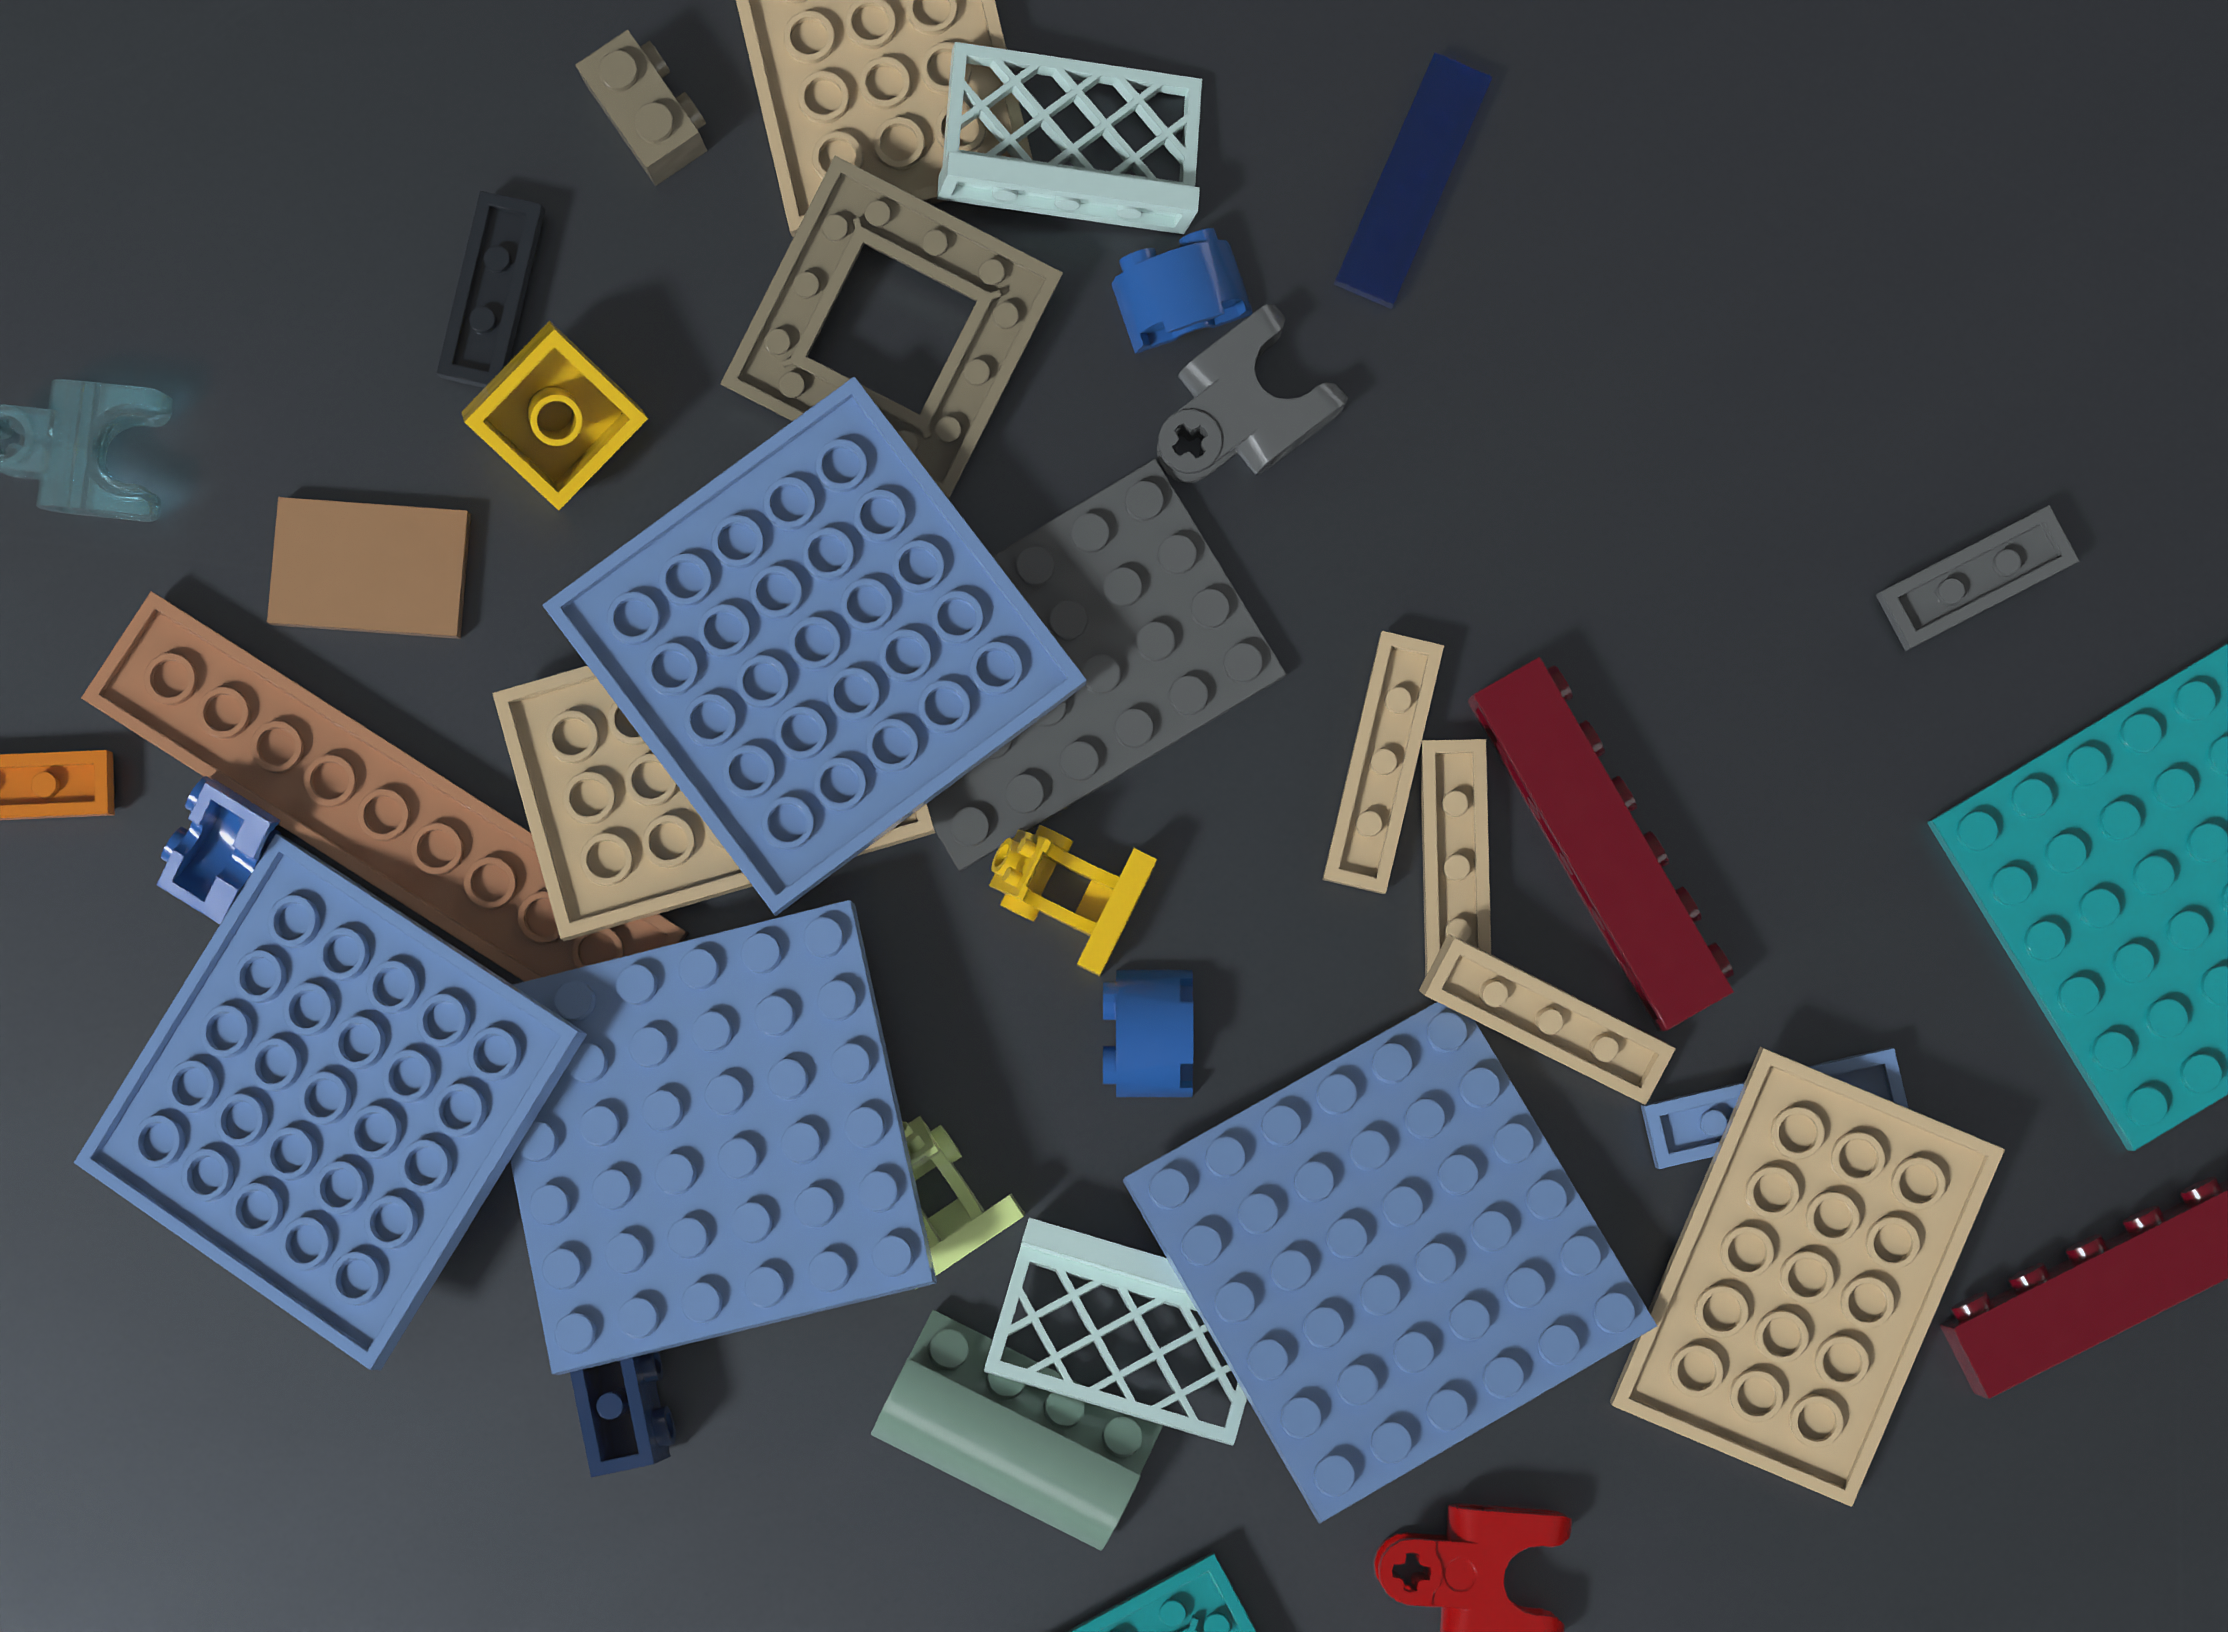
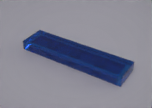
(1413, 180)

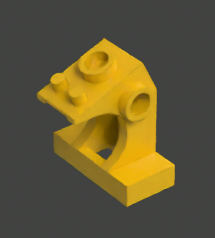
(1025, 866)

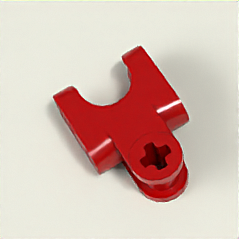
(1469, 1566)

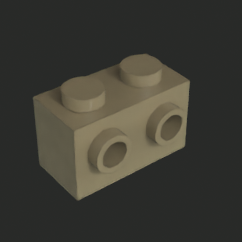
(642, 108)

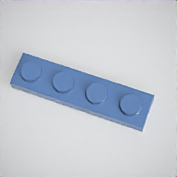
(1693, 1124)

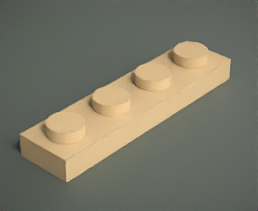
(1383, 762)
(1455, 844)
(1547, 1019)

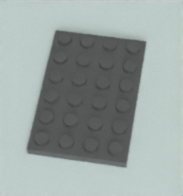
(1148, 628)

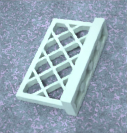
(1077, 189)
(1127, 1272)

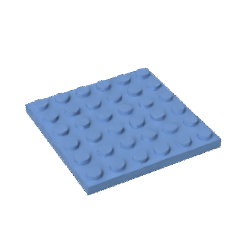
(815, 645)
(329, 1101)
(717, 1144)
(1388, 1256)

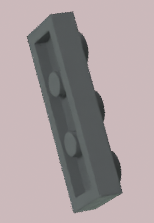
(1977, 578)

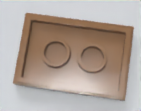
(369, 567)

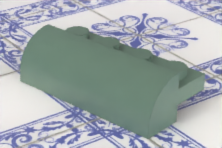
(1013, 1440)

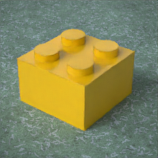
(554, 415)

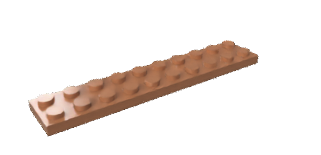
(348, 793)

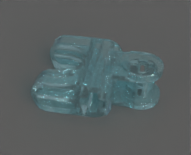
(70, 447)

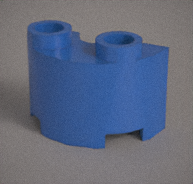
(1179, 290)
(219, 849)
(1151, 1033)

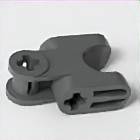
(1235, 412)

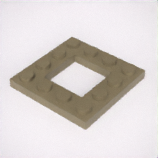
(861, 210)

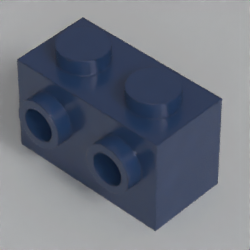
(623, 1414)

